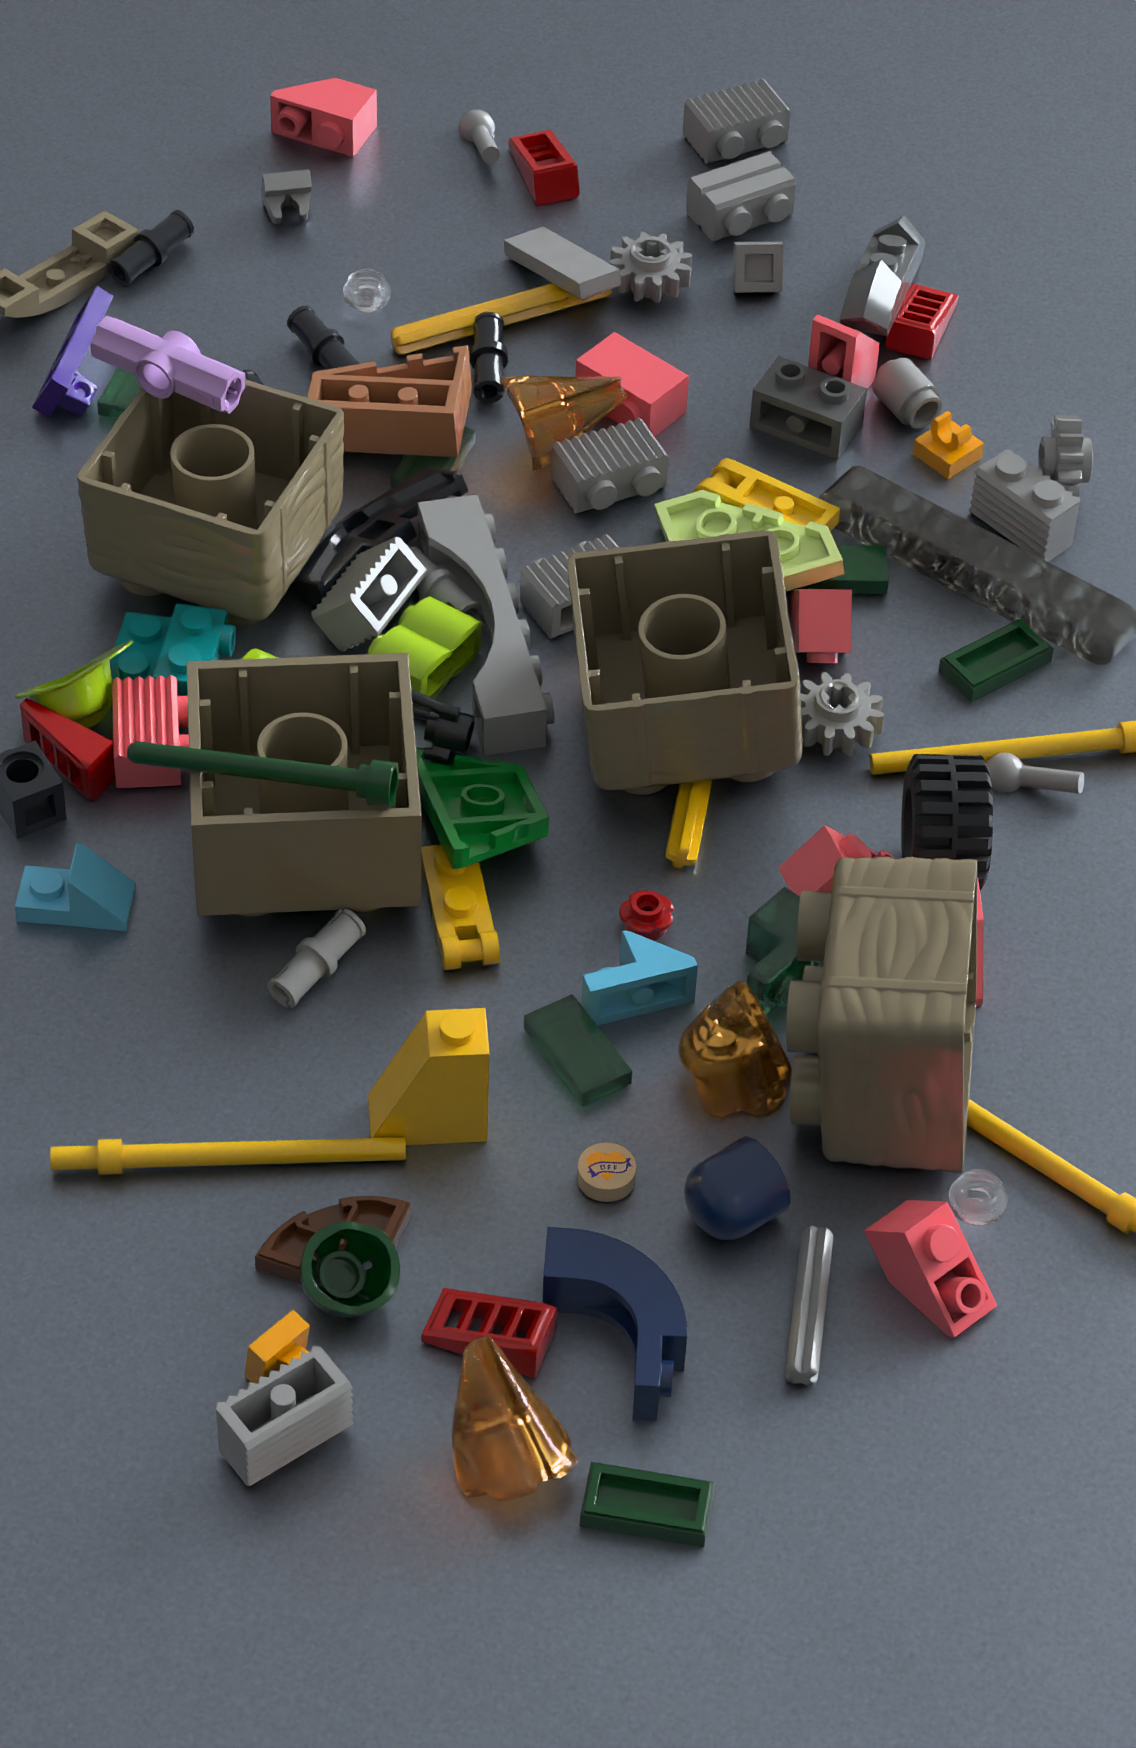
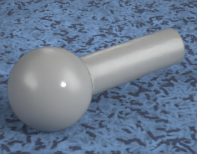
(479, 128)
(1010, 774)

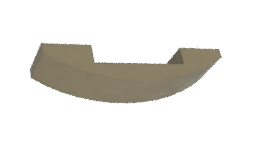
(67, 272)

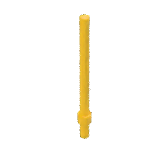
(1029, 747)
(112, 1156)
(1118, 1208)

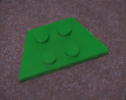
(480, 807)

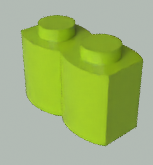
(437, 642)

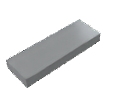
(562, 262)

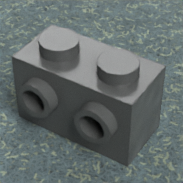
(808, 407)

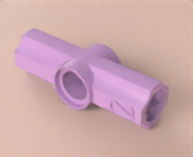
(168, 364)

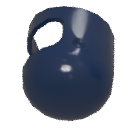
(736, 1190)

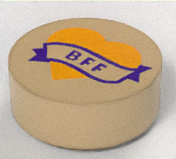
(606, 1172)

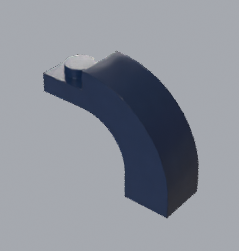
(628, 1290)

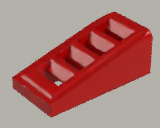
(545, 167)
(921, 321)
(72, 749)
(514, 1314)

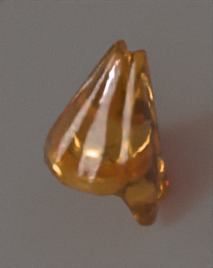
(560, 408)
(735, 1055)
(503, 1429)

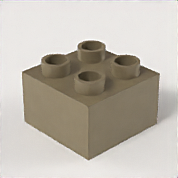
(294, 844)

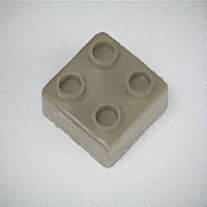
(214, 498)
(686, 662)
(887, 1012)

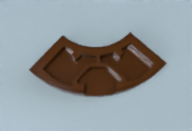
(284, 1247)

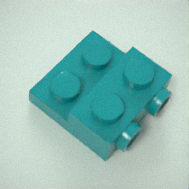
(167, 643)

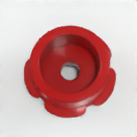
(647, 914)

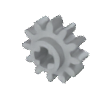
(651, 266)
(1066, 454)
(840, 714)

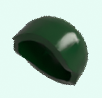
(340, 1276)

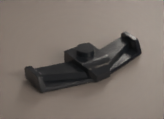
(372, 525)

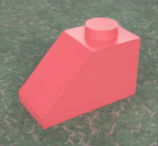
(843, 352)
(821, 623)

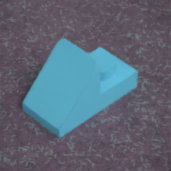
(83, 896)
(646, 981)

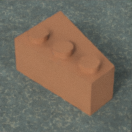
(402, 406)

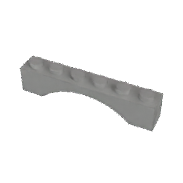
(507, 691)

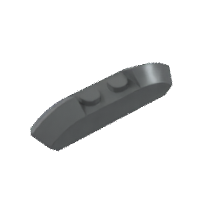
(883, 277)

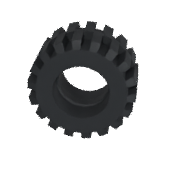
(948, 810)

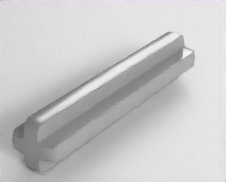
(809, 1305)

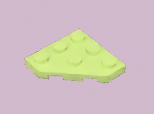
(805, 552)

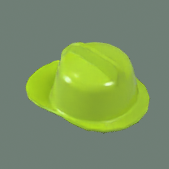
(83, 693)

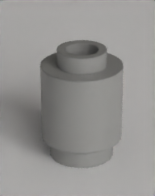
(907, 393)

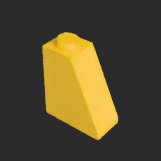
(436, 1082)

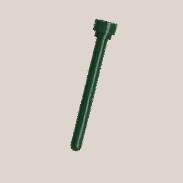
(372, 782)

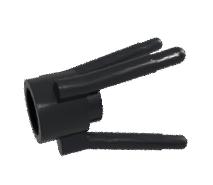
(445, 727)

